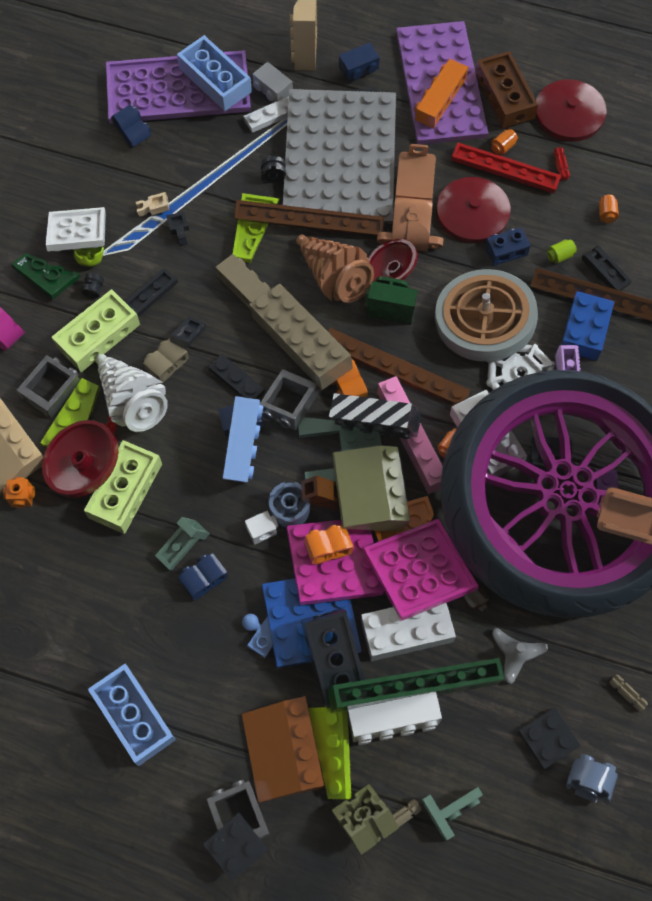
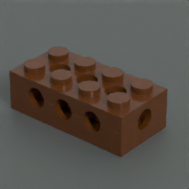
(506, 89)

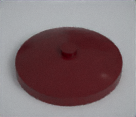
(570, 110)
(473, 209)
(80, 458)

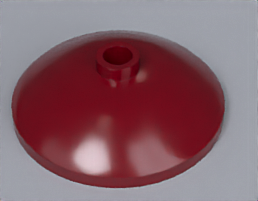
(394, 259)

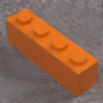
(441, 93)

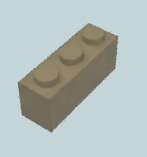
(241, 280)

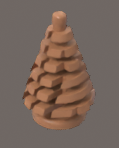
(337, 268)

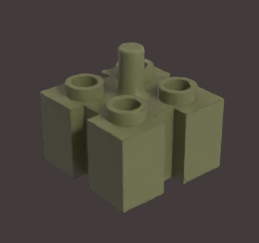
(365, 819)

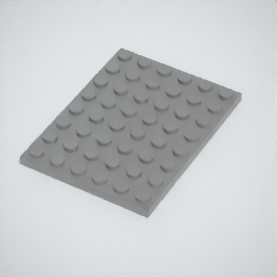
(341, 151)

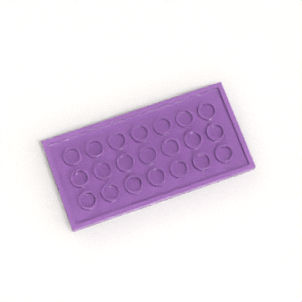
(422, 55)
(163, 90)

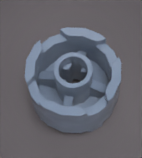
(288, 494)
(592, 779)

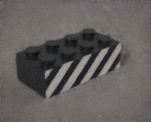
(375, 415)

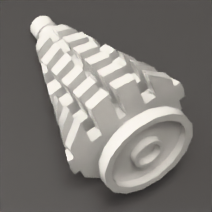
(131, 394)

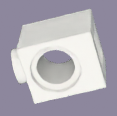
(261, 527)

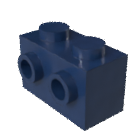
(359, 62)
(507, 246)

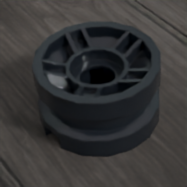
(273, 169)

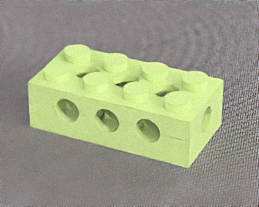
(96, 330)
(128, 498)

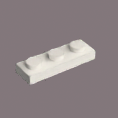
(267, 115)

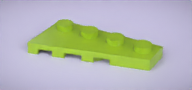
(250, 233)
(76, 409)
(332, 745)

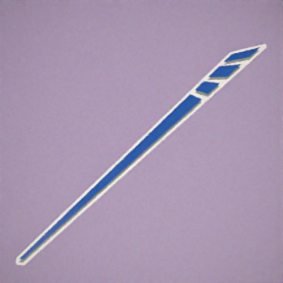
(154, 221)

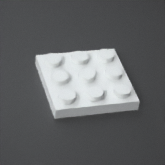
(76, 229)

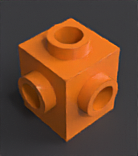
(19, 492)

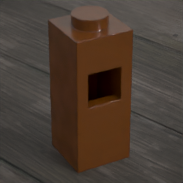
(320, 492)

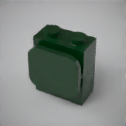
(390, 300)

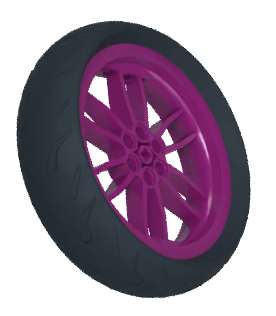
(495, 554)

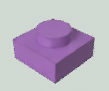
(607, 480)

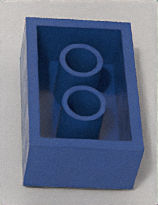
(588, 324)

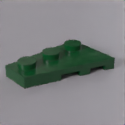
(45, 277)

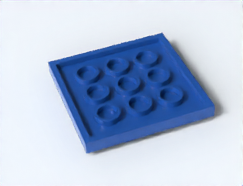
(285, 625)

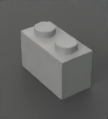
(272, 82)

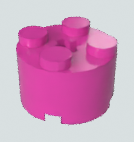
(9, 331)

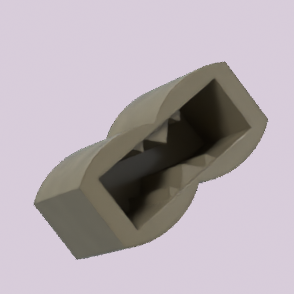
(165, 360)

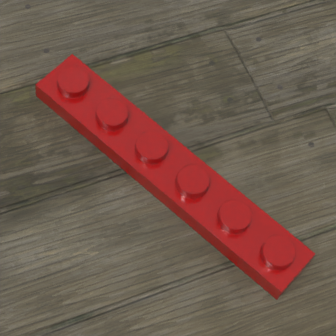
(506, 167)

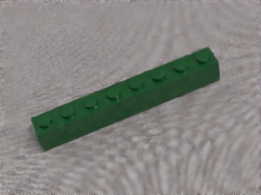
(394, 687)

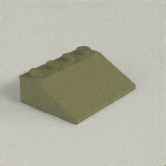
(371, 489)

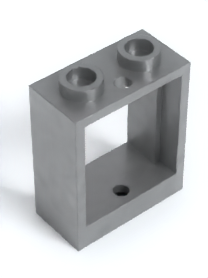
(295, 384)
(48, 408)
(237, 788)

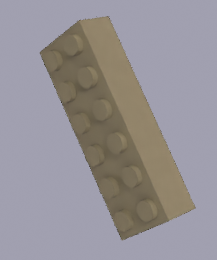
(301, 336)

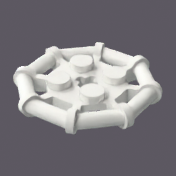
(517, 362)

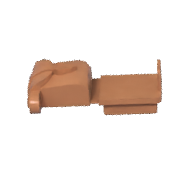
(414, 200)
(626, 515)

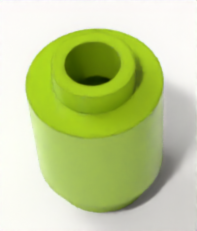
(561, 251)

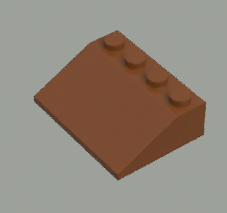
(282, 750)

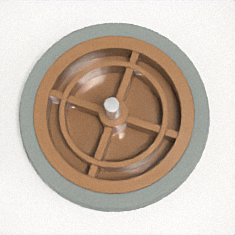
(486, 315)

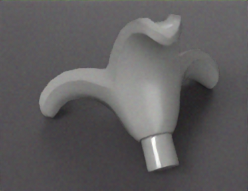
(516, 653)

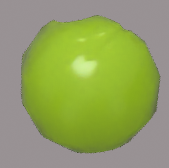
(89, 256)

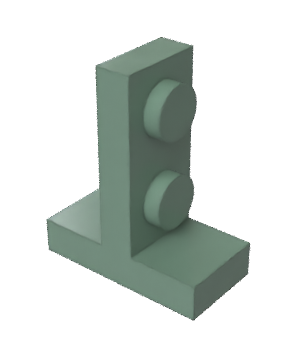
(181, 542)
(450, 812)

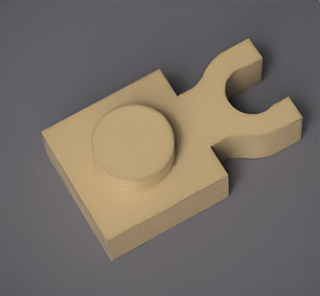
(155, 204)

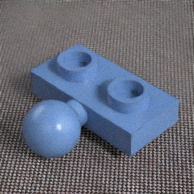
(261, 641)

